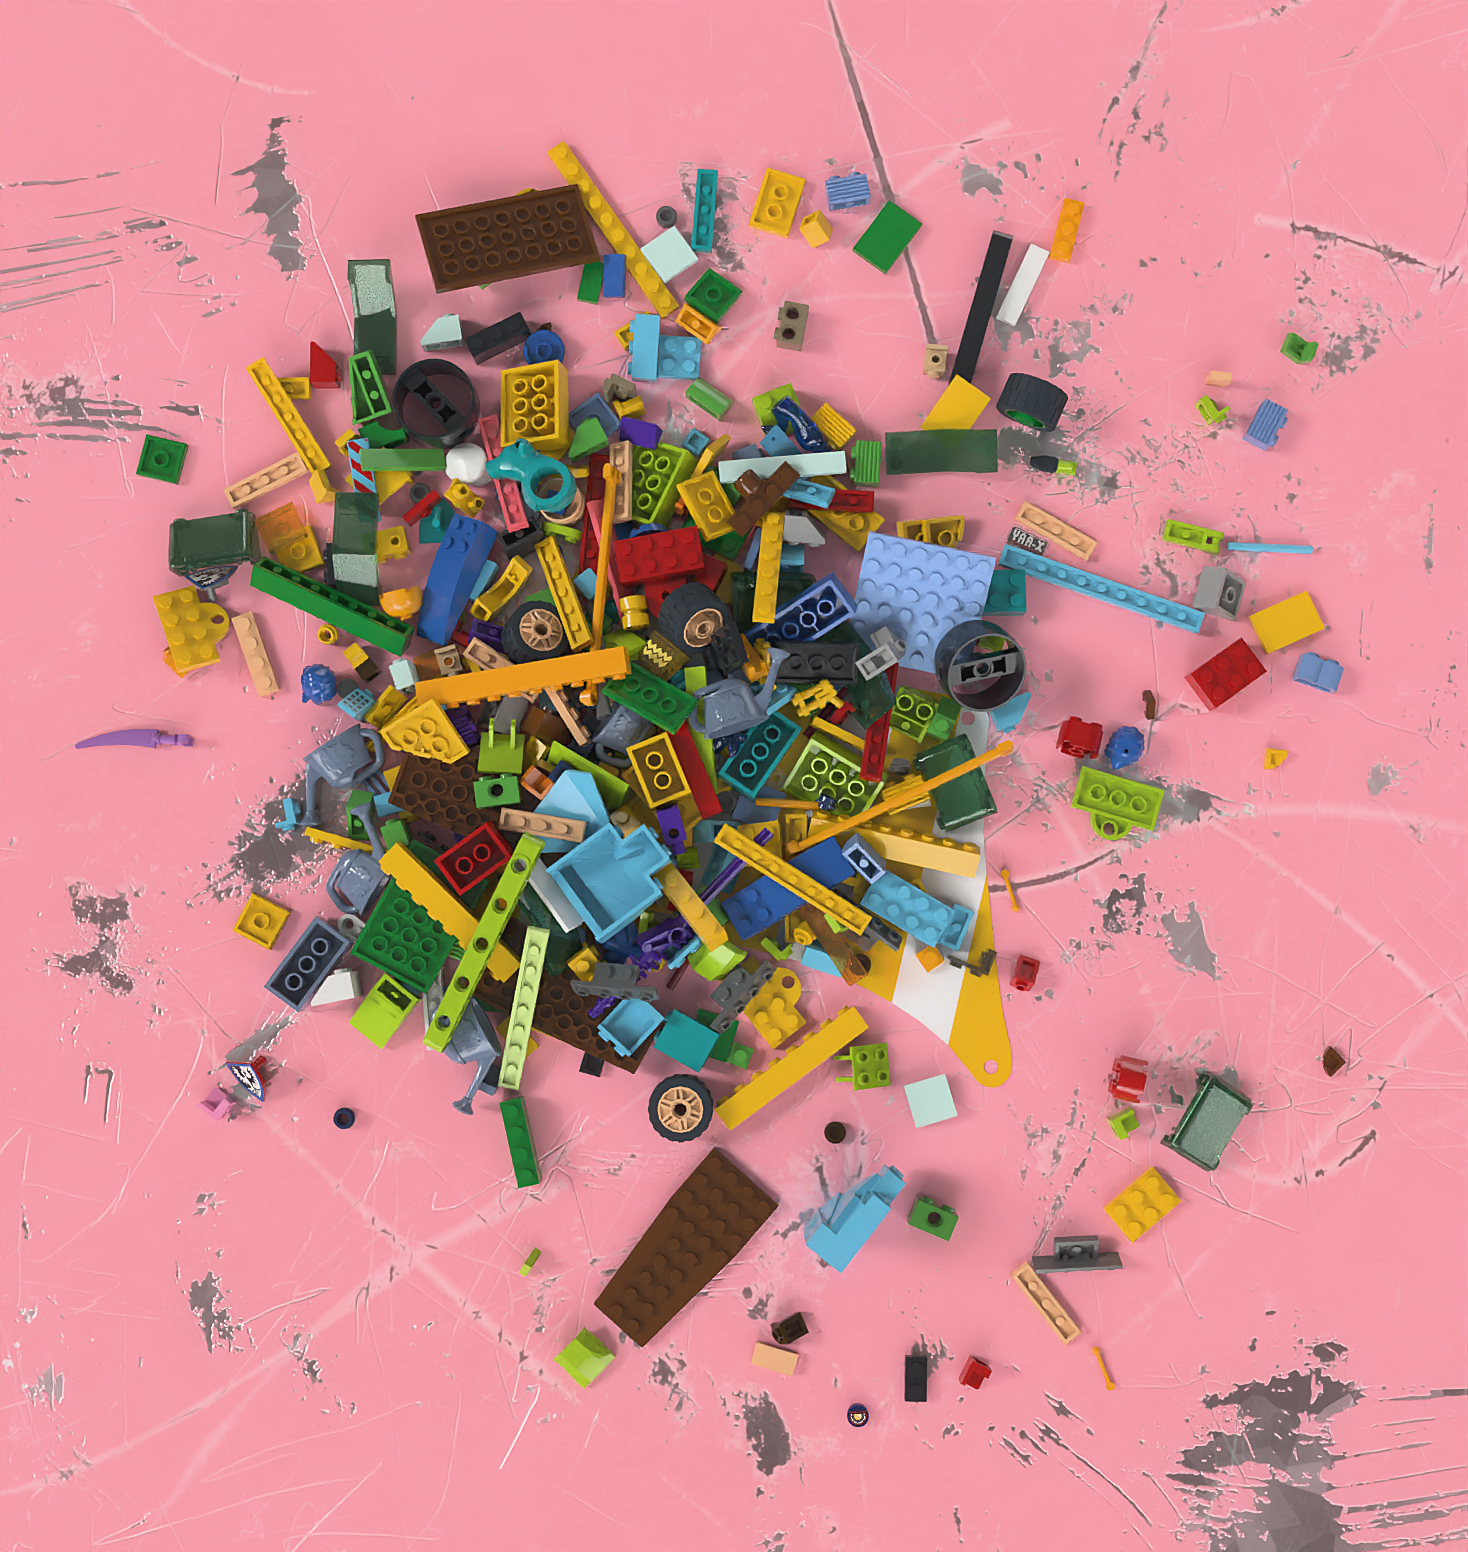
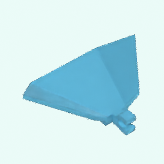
(577, 798)

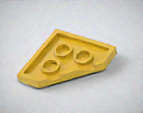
(426, 733)

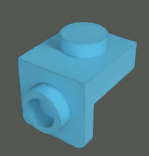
(292, 811)

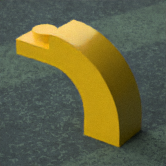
(503, 592)

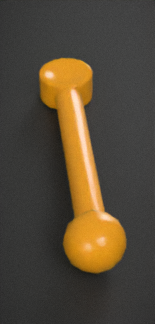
(1005, 873)
(1109, 1384)

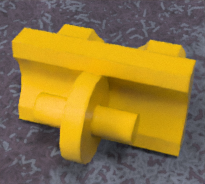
(464, 498)

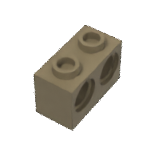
(794, 326)

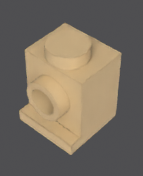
(936, 352)
(446, 653)

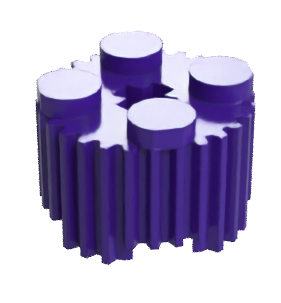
(464, 723)

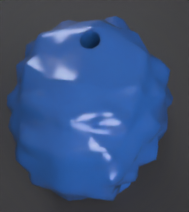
(318, 684)
(1125, 747)

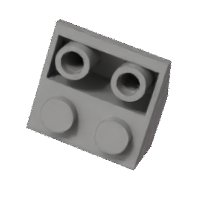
(801, 527)

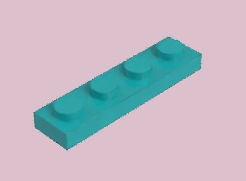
(704, 210)

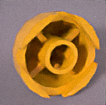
(402, 602)

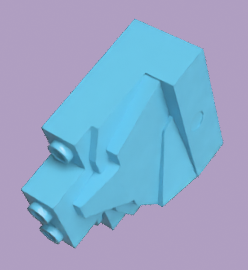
(611, 877)
(850, 1218)

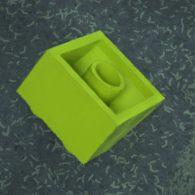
(763, 403)

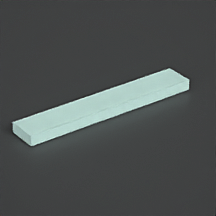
(805, 464)

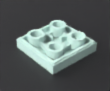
(669, 254)
(930, 1100)

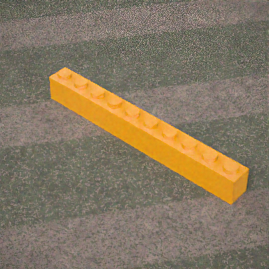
(526, 677)

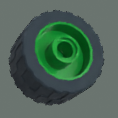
(1032, 402)

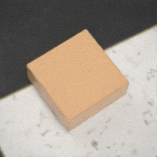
(1218, 378)

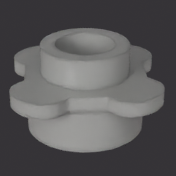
(899, 766)

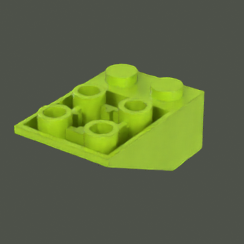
(384, 1010)

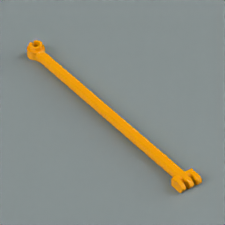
(612, 477)
(793, 848)

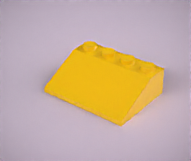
(535, 405)

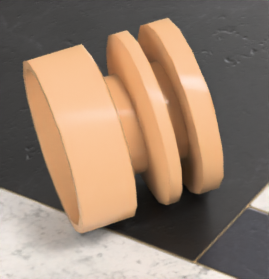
(574, 511)

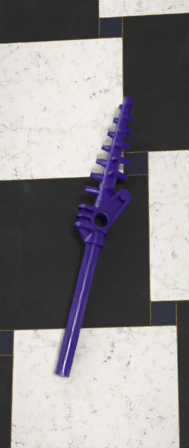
(676, 930)

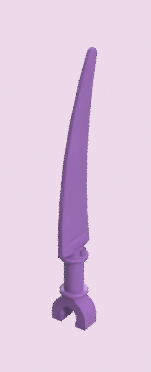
(137, 737)

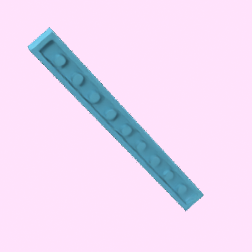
(1102, 589)

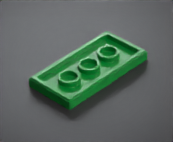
(652, 698)

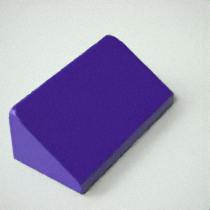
(640, 433)
(487, 633)

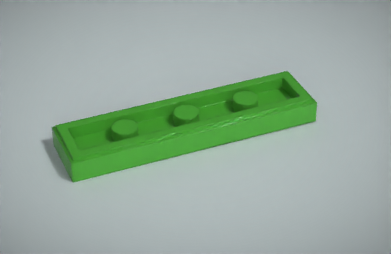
(402, 460)

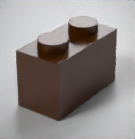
(547, 725)

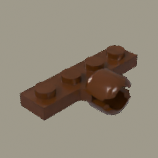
(760, 495)

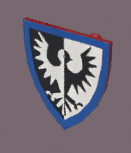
(250, 1076)

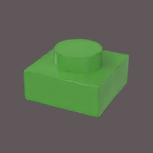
(740, 1055)

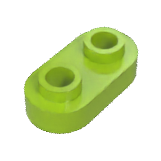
(569, 534)

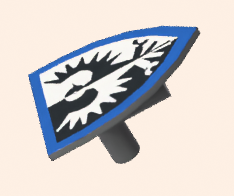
(211, 579)

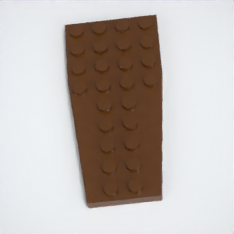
(447, 797)
(558, 1007)
(685, 1247)

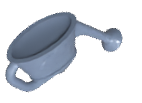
(732, 703)
(620, 732)
(339, 764)
(359, 871)
(471, 1042)

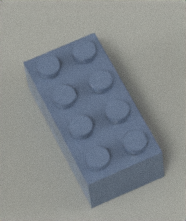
(309, 964)

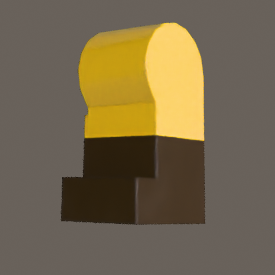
(362, 663)

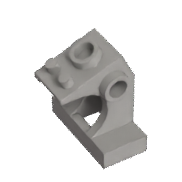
(888, 652)

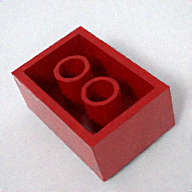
(1225, 674)
(475, 857)

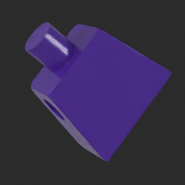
(669, 818)

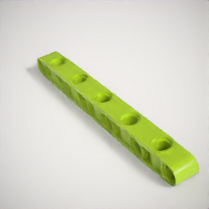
(491, 928)

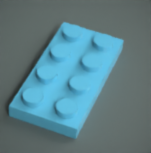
(908, 908)

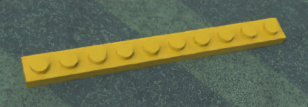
(614, 230)

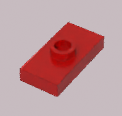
(422, 508)

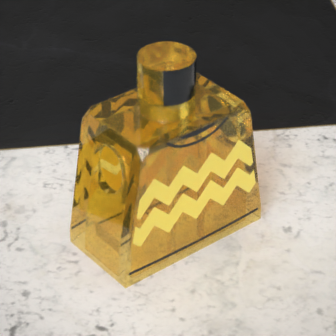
(662, 657)

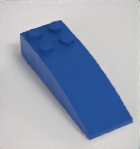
(453, 577)
(807, 614)
(769, 902)

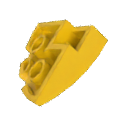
(935, 530)

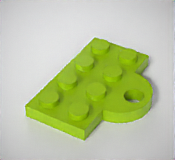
(1116, 802)

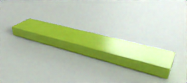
(695, 679)

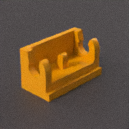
(756, 666)

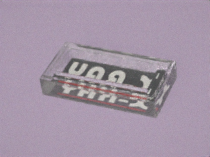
(1027, 540)

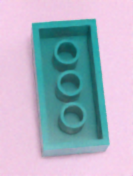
(1006, 594)
(759, 755)

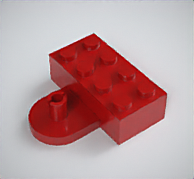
(660, 562)

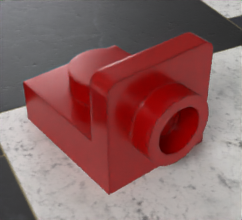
(462, 638)
(840, 714)
(1025, 973)

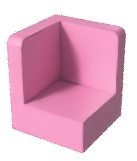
(217, 1104)

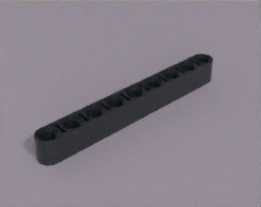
(982, 306)

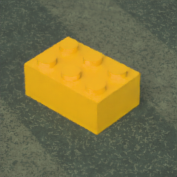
(658, 771)

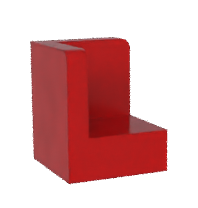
(974, 1373)

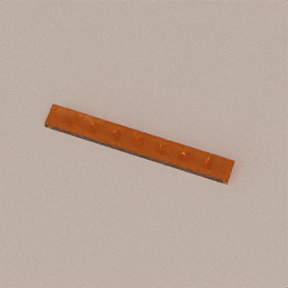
(833, 943)

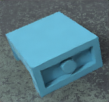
(629, 1025)

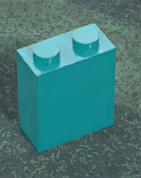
(686, 1039)

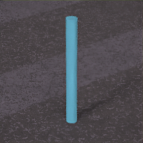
(1263, 547)

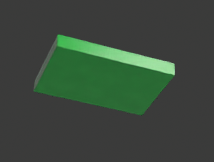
(887, 237)

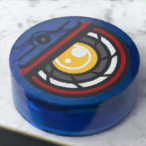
(857, 1415)

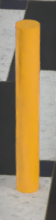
(786, 803)

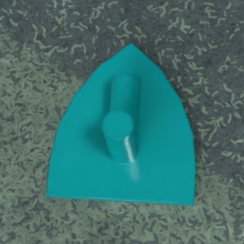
(434, 527)

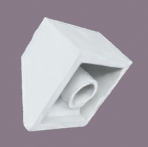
(339, 987)

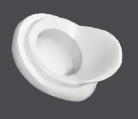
(467, 464)

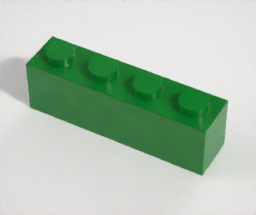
(520, 1141)

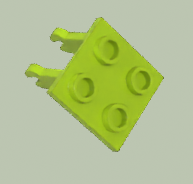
(500, 751)
(869, 1066)

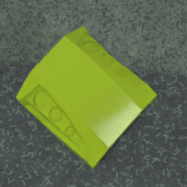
(628, 639)
(913, 712)
(717, 963)
(584, 1357)

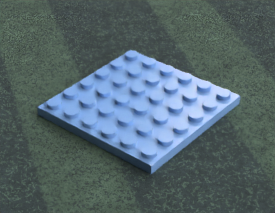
(919, 594)

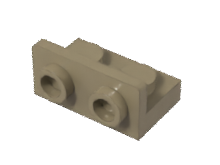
(618, 386)

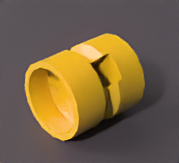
(634, 612)

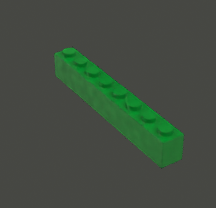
(331, 606)

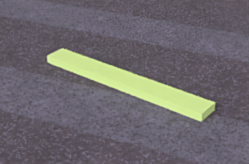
(523, 1007)

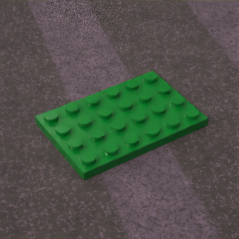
(403, 936)

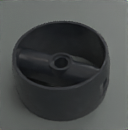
(416, 381)
(1006, 663)

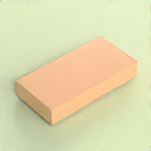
(774, 1358)

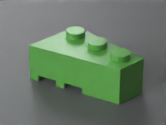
(368, 388)

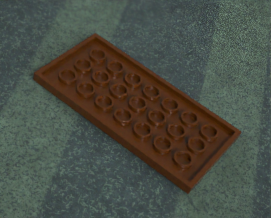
(506, 238)

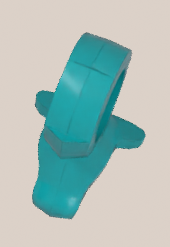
(524, 464)

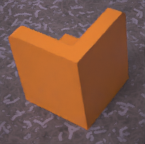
(536, 782)

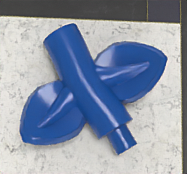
(621, 945)

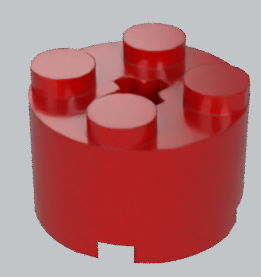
(1079, 738)
(1128, 1079)

